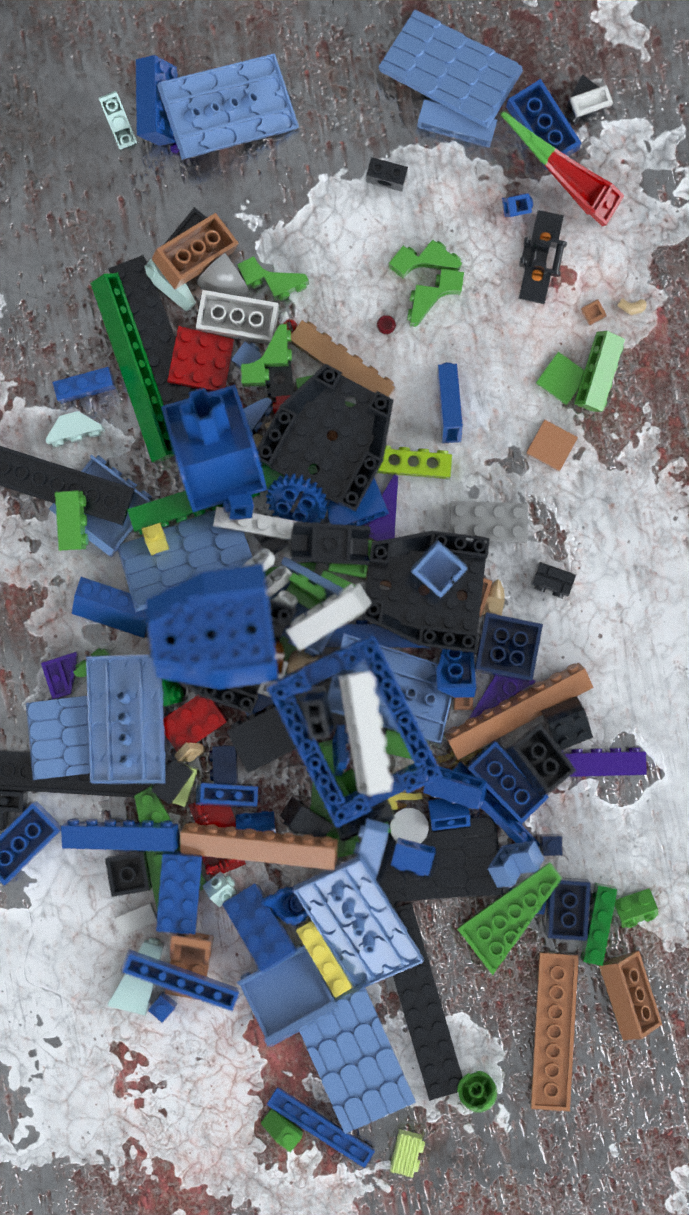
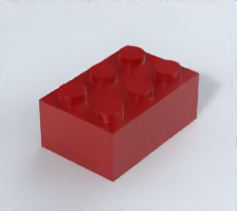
(193, 721)

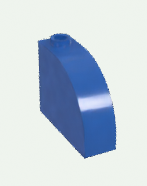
(370, 509)

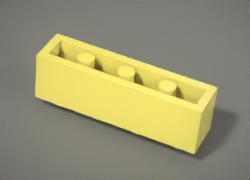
(323, 958)

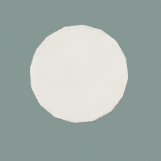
(409, 825)

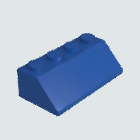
(109, 607)

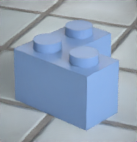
(513, 861)

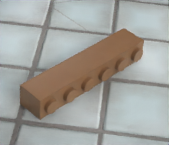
(323, 351)

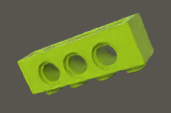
(443, 460)

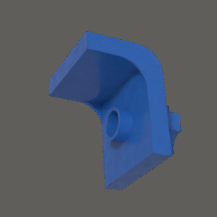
(213, 447)

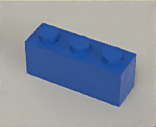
(84, 385)
(458, 788)
(226, 795)

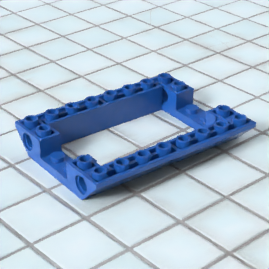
(349, 807)

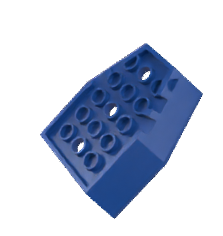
(216, 601)

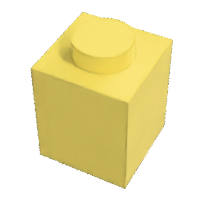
(155, 538)

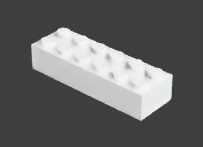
(365, 733)

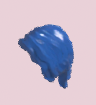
(286, 906)

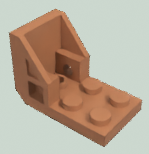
(190, 953)

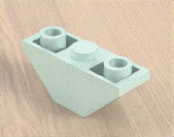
(117, 120)
(73, 428)

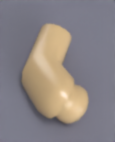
(632, 308)

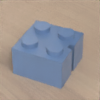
(437, 567)

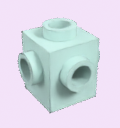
(220, 888)

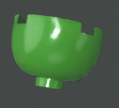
(477, 1091)

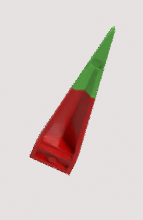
(588, 189)

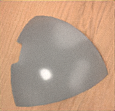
(223, 278)

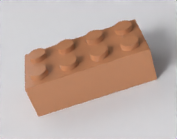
(194, 250)

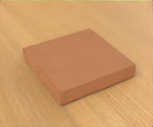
(551, 445)

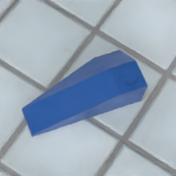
(456, 673)

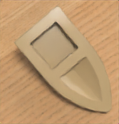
(495, 599)
(190, 752)

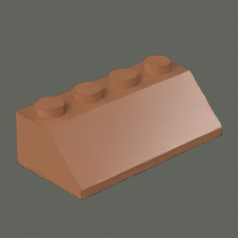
(631, 996)

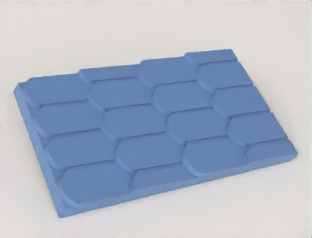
(451, 68)
(227, 106)
(192, 549)
(418, 684)
(125, 720)
(58, 737)
(358, 923)
(357, 1062)

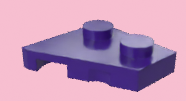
(60, 674)

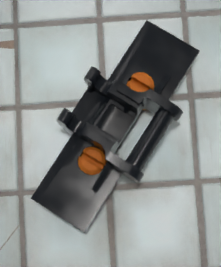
(535, 253)

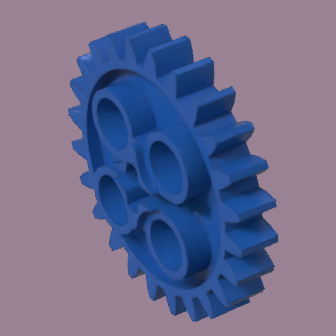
(284, 493)

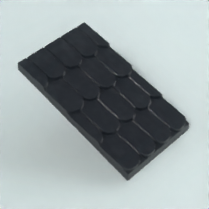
(456, 869)

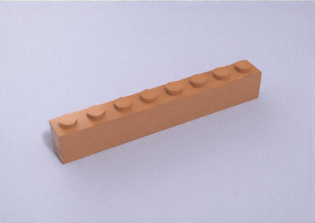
(518, 710)
(259, 846)

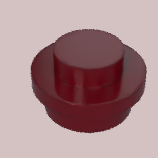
(386, 324)

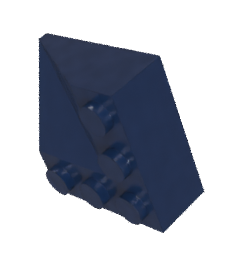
(508, 647)

